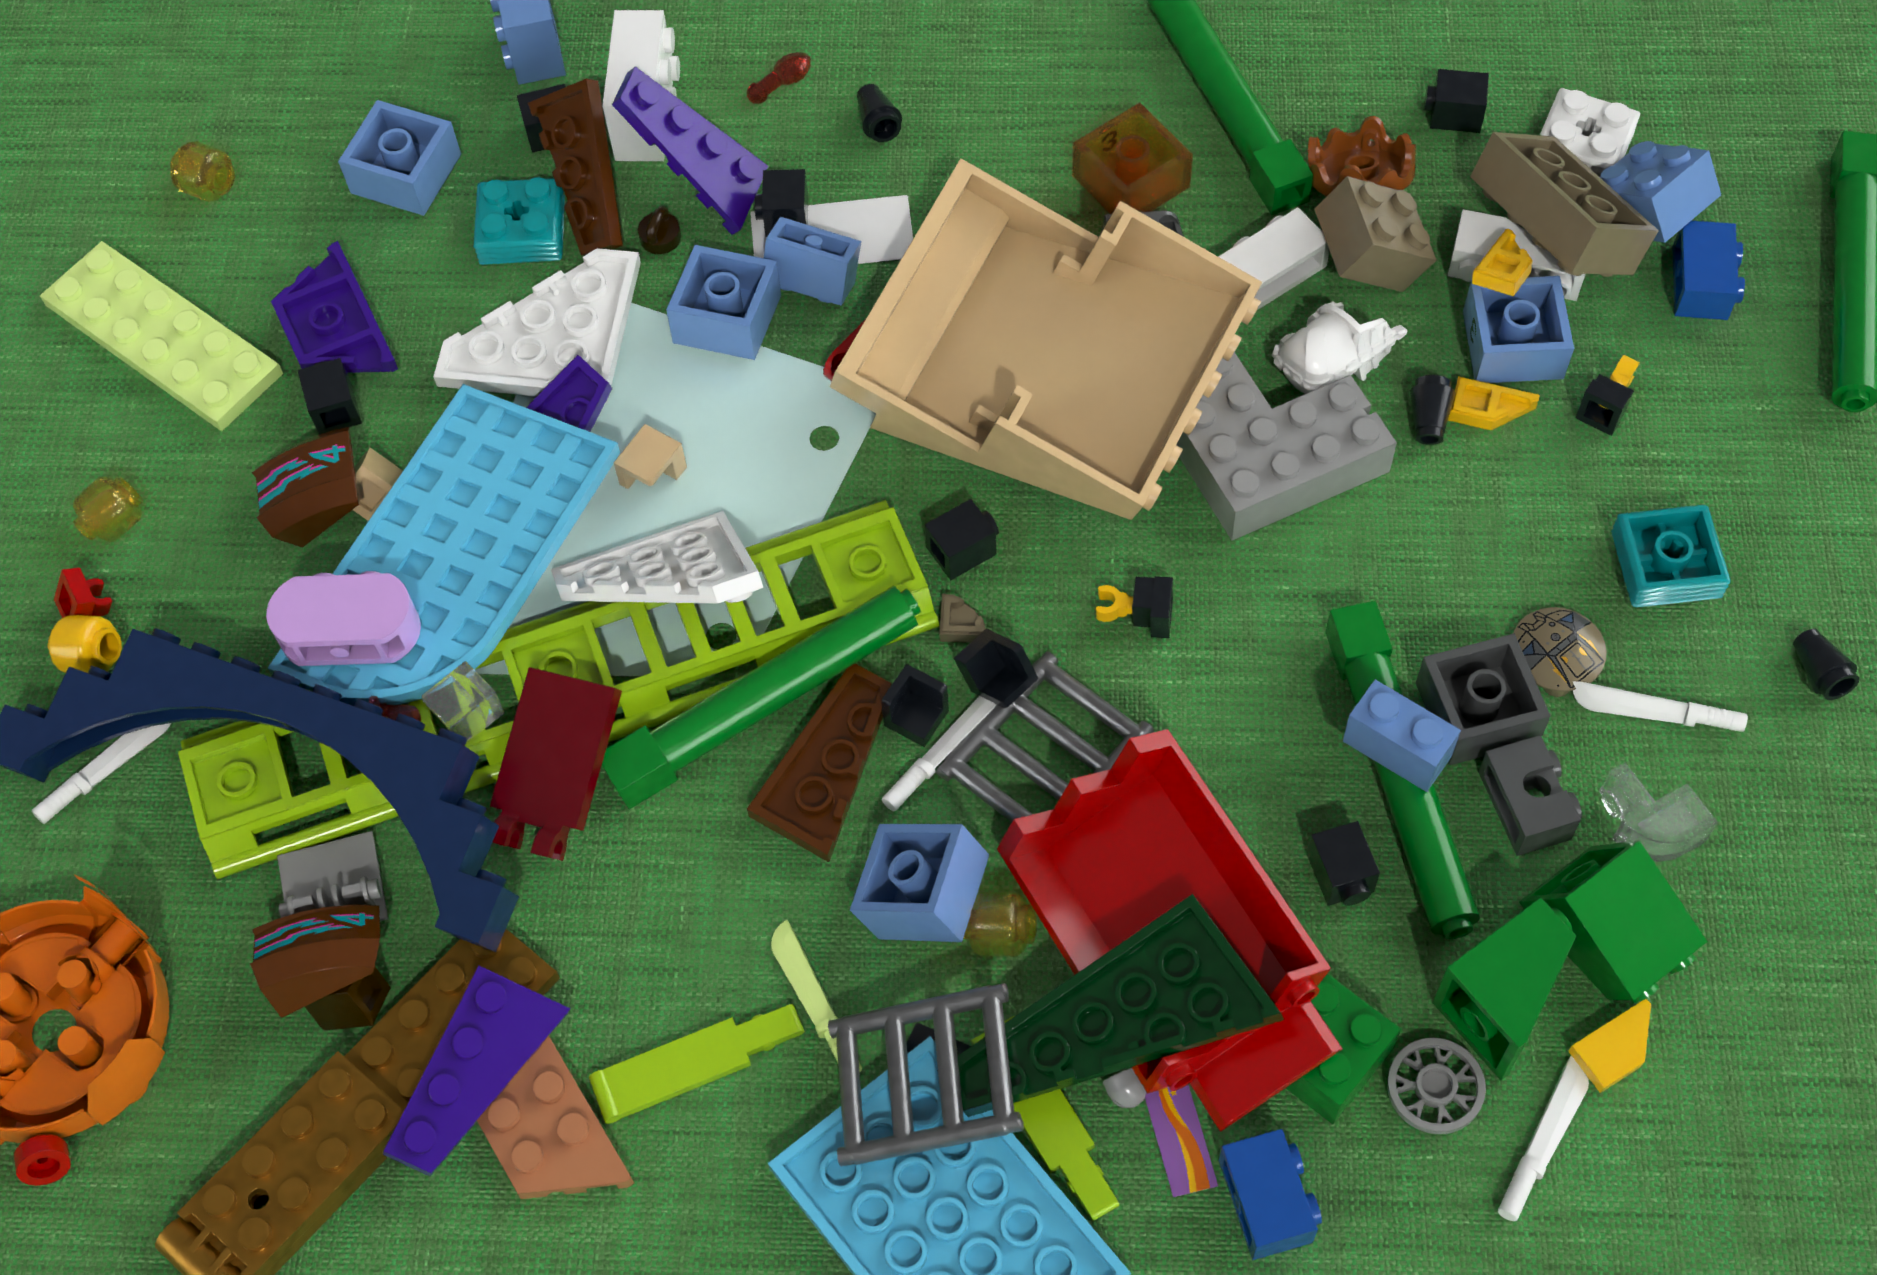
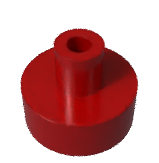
(42, 1160)

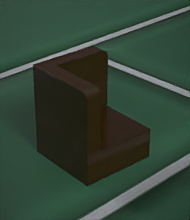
(352, 1005)

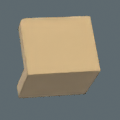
(648, 457)
(373, 480)

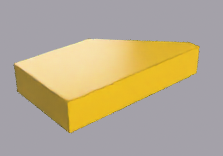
(1503, 266)
(1489, 404)

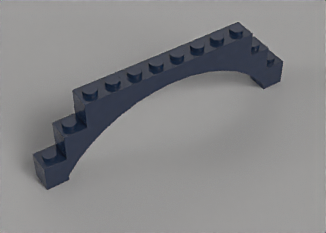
(412, 768)

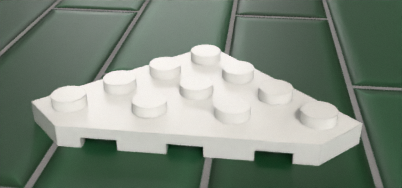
(533, 340)
(679, 565)

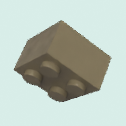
(1375, 234)

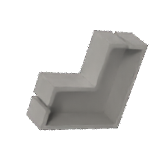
(1279, 460)

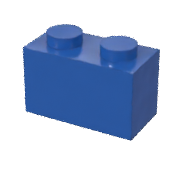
(1707, 270)
(1269, 1193)

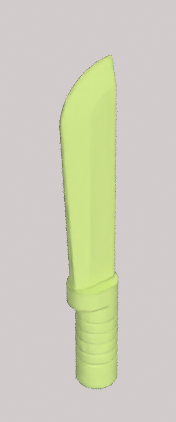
(804, 981)

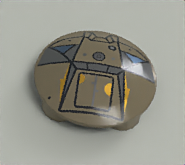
(1561, 648)

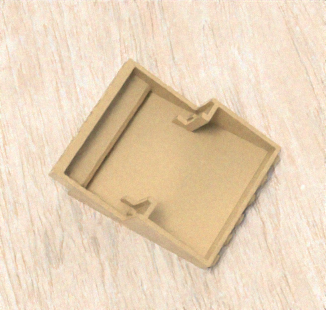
(1048, 344)

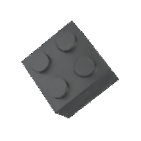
(1484, 694)

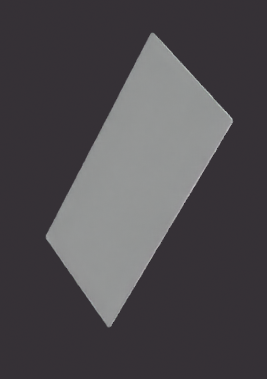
(878, 223)

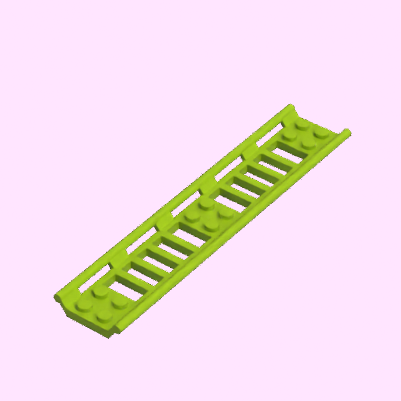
(240, 773)

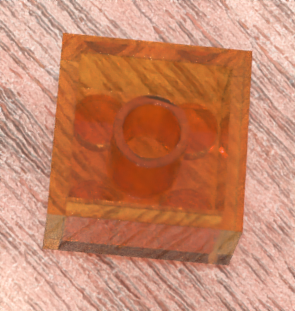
(1132, 162)

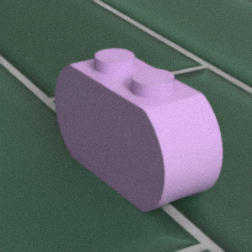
(343, 619)

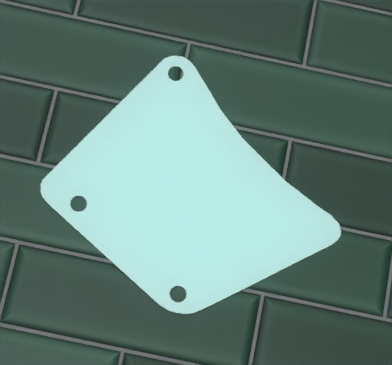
(744, 455)

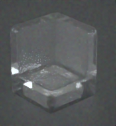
(464, 702)

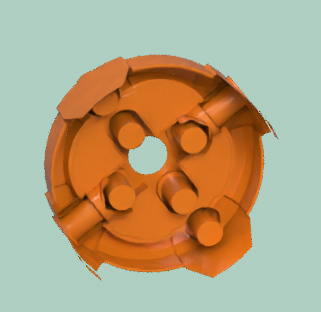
(108, 978)

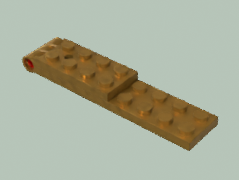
(331, 1128)

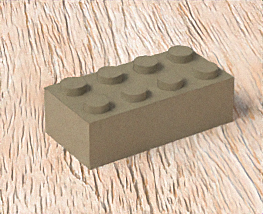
(1563, 205)

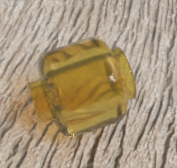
(202, 171)
(107, 509)
(1001, 924)

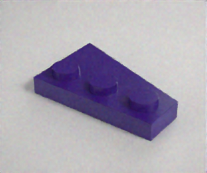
(574, 395)

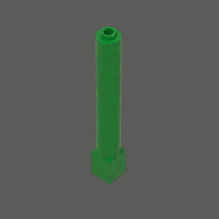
(1274, 164)
(1855, 271)
(1361, 656)
(648, 760)

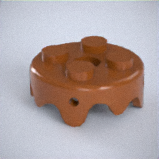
(1356, 156)

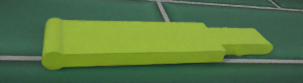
(689, 1062)
(1065, 1146)

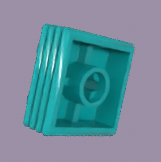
(519, 221)
(1694, 559)

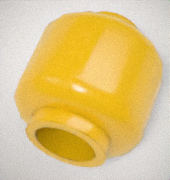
(83, 643)

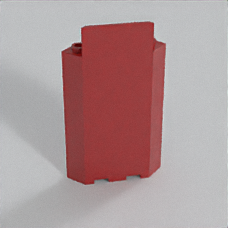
(1132, 849)

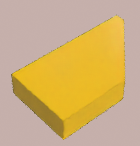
(1615, 1047)

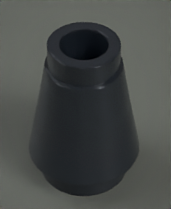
(878, 114)
(1431, 407)
(1825, 665)

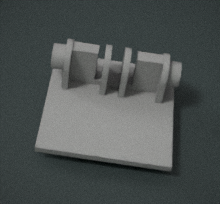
(332, 875)

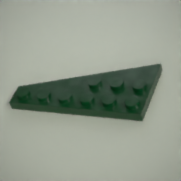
(1137, 1003)

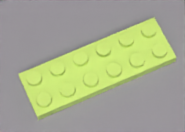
(162, 335)

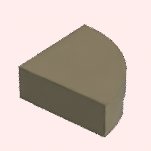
(959, 620)

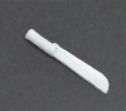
(1638, 705)
(925, 767)
(97, 770)
(1556, 1118)

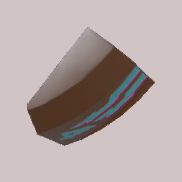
(307, 487)
(314, 953)

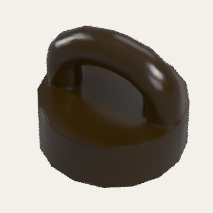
(659, 232)

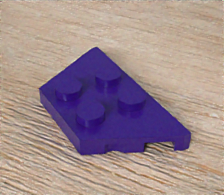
(331, 319)

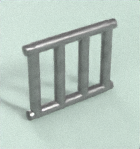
(986, 734)
(954, 1128)

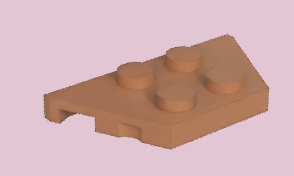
(550, 1133)

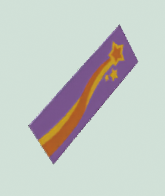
(1181, 1141)

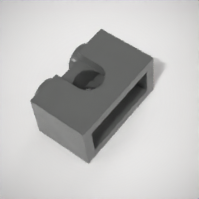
(1530, 820)

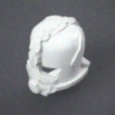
(1333, 348)

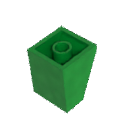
(1623, 919)
(1504, 982)

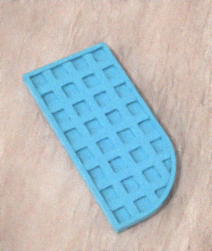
(467, 537)

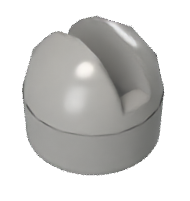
(1125, 1089)

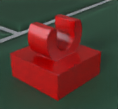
(76, 594)

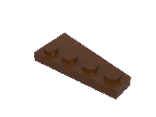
(579, 146)
(820, 773)

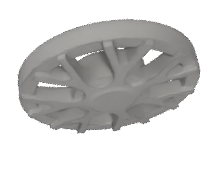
(1436, 1086)

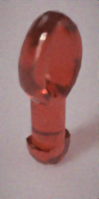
(786, 71)

